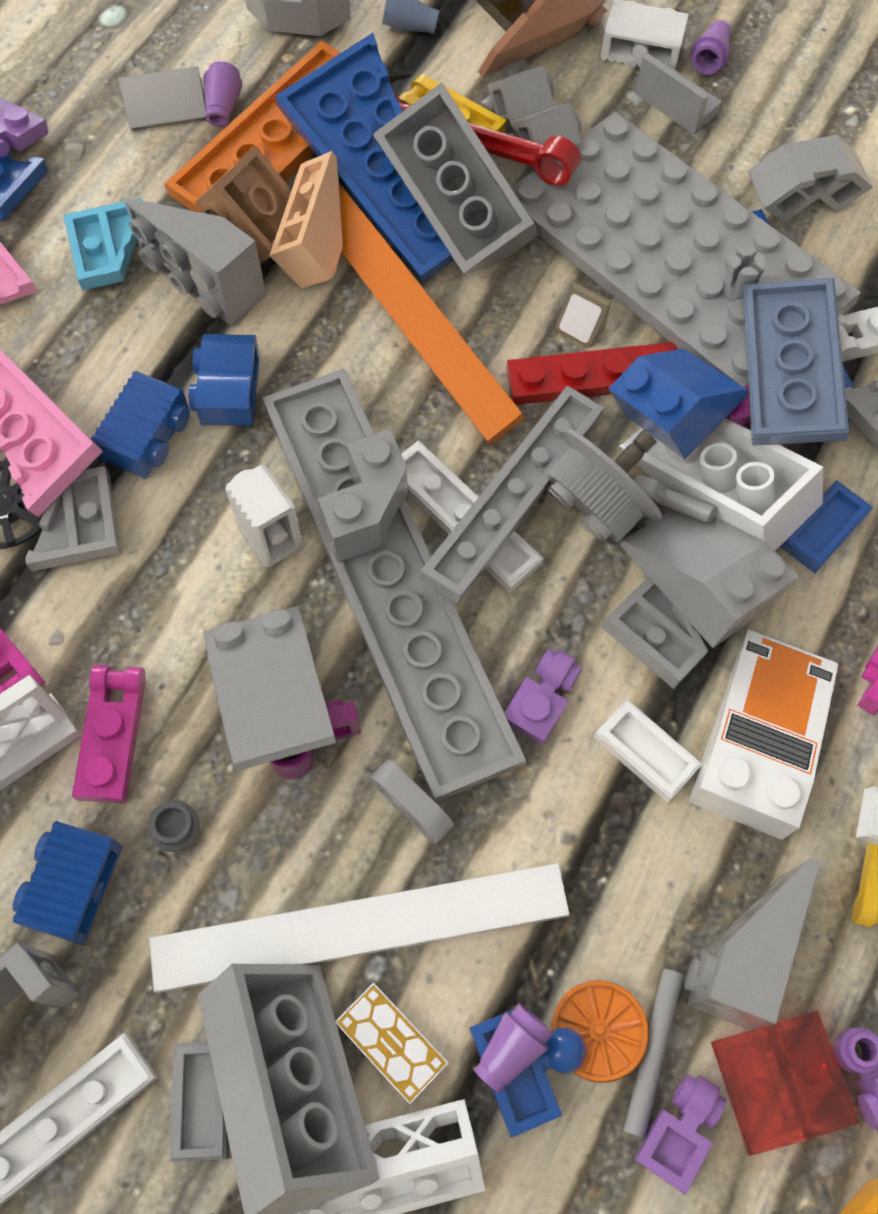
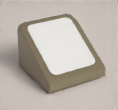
(583, 315)

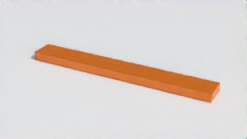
(425, 325)

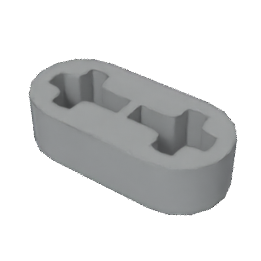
(411, 801)

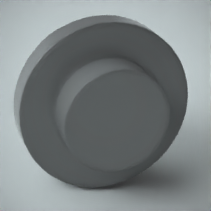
(173, 826)

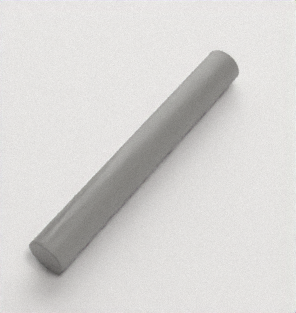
(652, 1061)

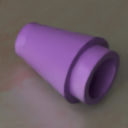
(711, 50)
(222, 90)
(513, 1047)

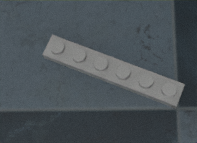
(507, 498)

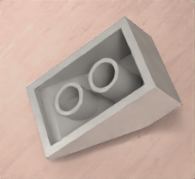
(710, 571)
(267, 688)
(751, 962)

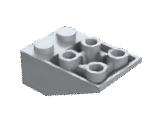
(200, 257)

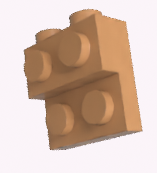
(250, 198)

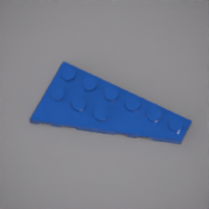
(339, 112)

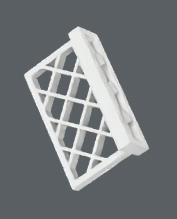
(30, 730)

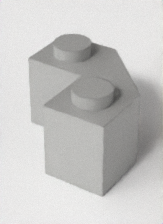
(300, 16)
(529, 107)
(808, 171)
(361, 515)

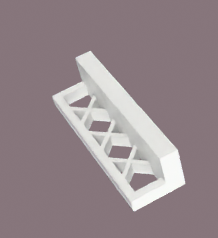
(423, 1169)

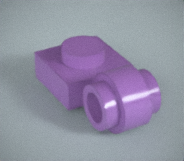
(537, 706)
(866, 1066)
(672, 1144)

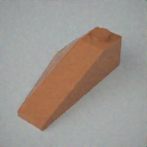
(542, 28)

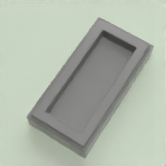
(196, 1109)

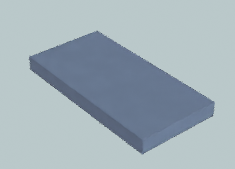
(794, 362)

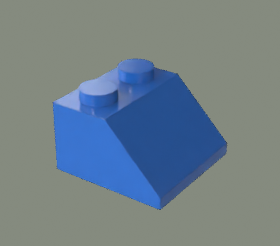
(676, 398)

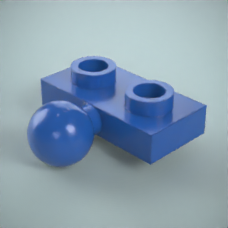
(529, 1097)

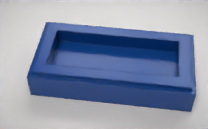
(827, 527)

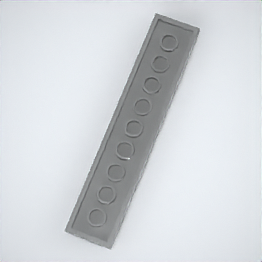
(407, 625)

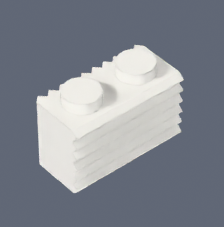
(640, 30)
(264, 515)

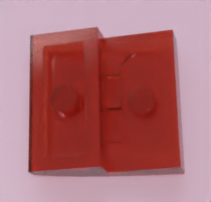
(784, 1083)

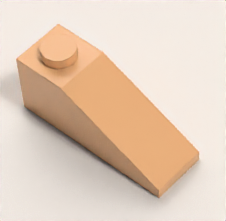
(311, 228)

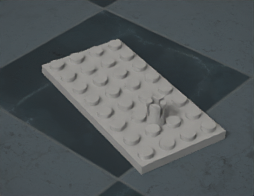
(667, 242)

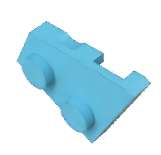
(101, 244)

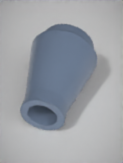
(410, 16)

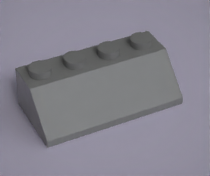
(456, 182)
(284, 1088)

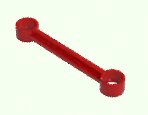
(531, 153)

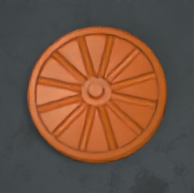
(610, 1026)

